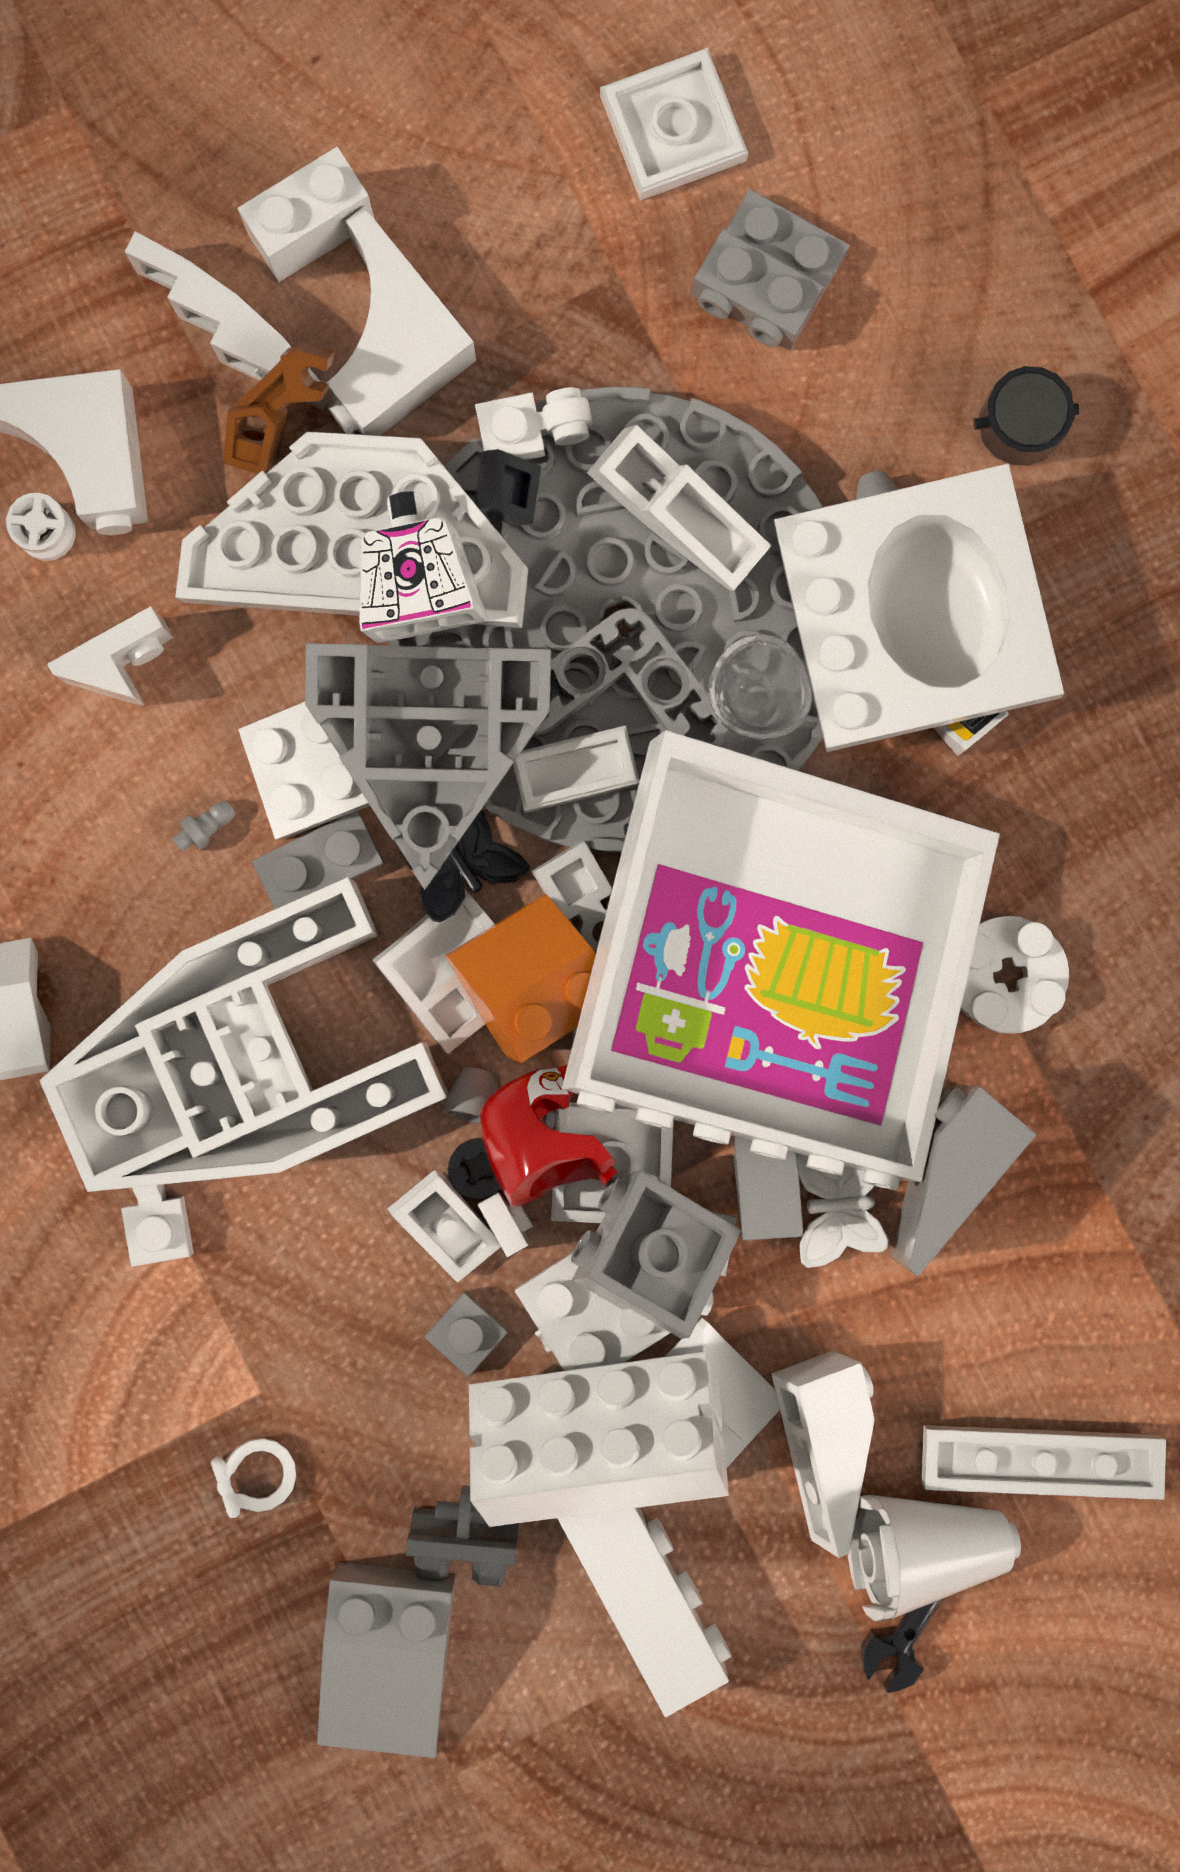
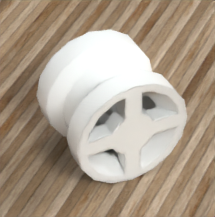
(31, 517)

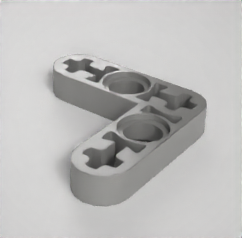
(635, 668)

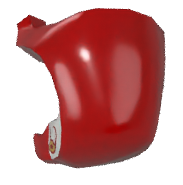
(527, 1153)

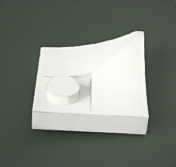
(426, 979)
(745, 1395)

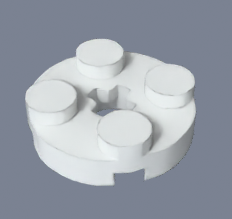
(1037, 993)

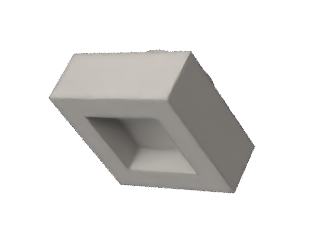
(466, 1333)

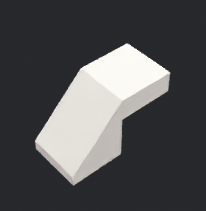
(23, 1024)

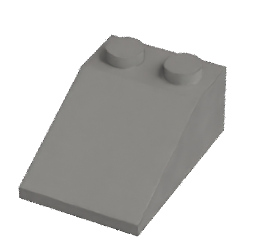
(966, 1157)
(384, 1660)

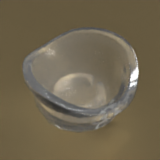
(760, 688)

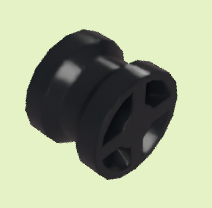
(478, 1166)

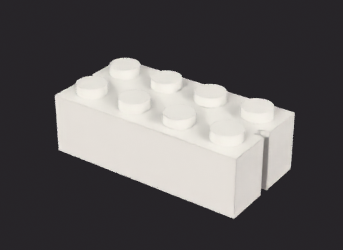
(596, 1440)

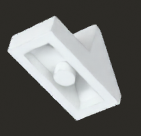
(101, 661)
(445, 1225)

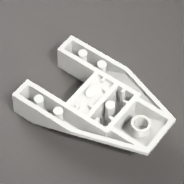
(203, 1072)

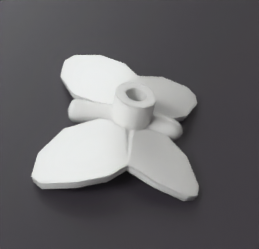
(843, 1217)

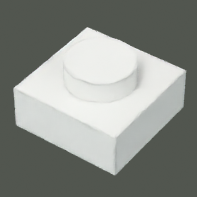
(506, 1222)

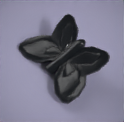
(470, 858)

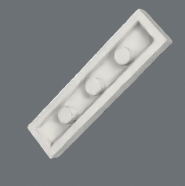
(1043, 1462)

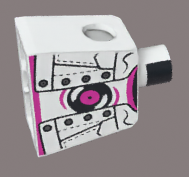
(415, 575)

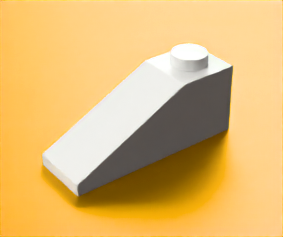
(829, 1440)

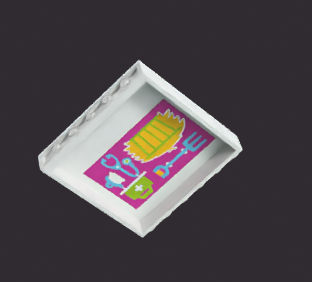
(781, 962)

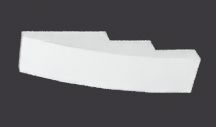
(240, 333)

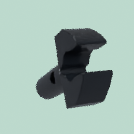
(900, 1641)

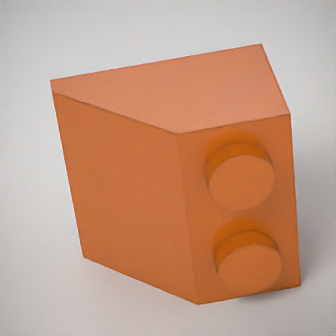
(527, 977)

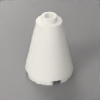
(925, 1551)

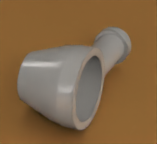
(472, 1091)

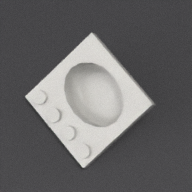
(918, 608)

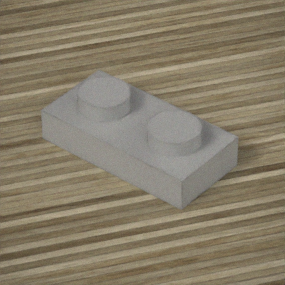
(318, 860)

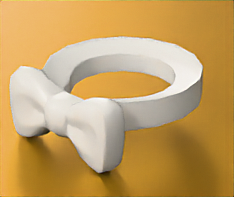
(224, 1469)

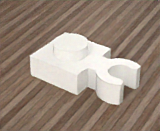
(576, 887)

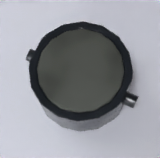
(1026, 415)

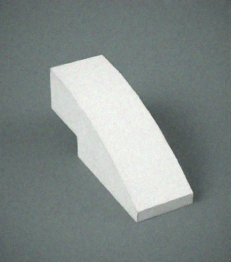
(679, 507)

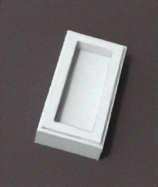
(576, 769)

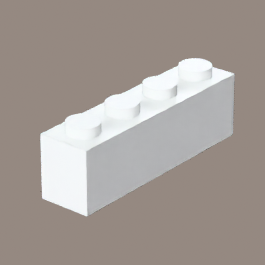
(650, 1604)

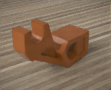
(286, 382)

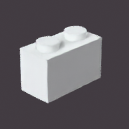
(304, 214)

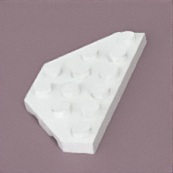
(300, 527)

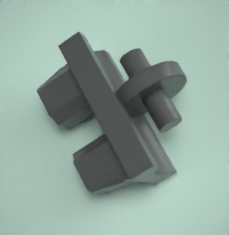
(460, 1534)

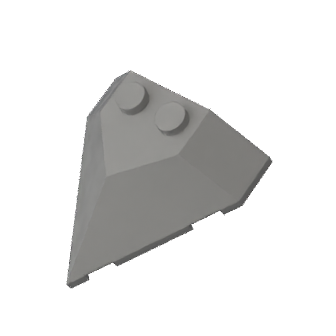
(427, 731)

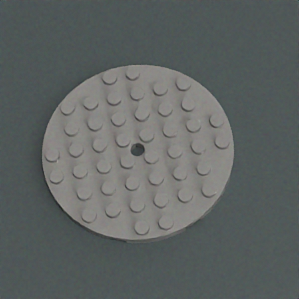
(597, 555)

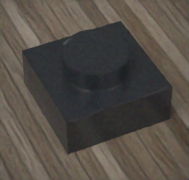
(507, 487)

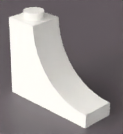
(407, 343)
(91, 434)

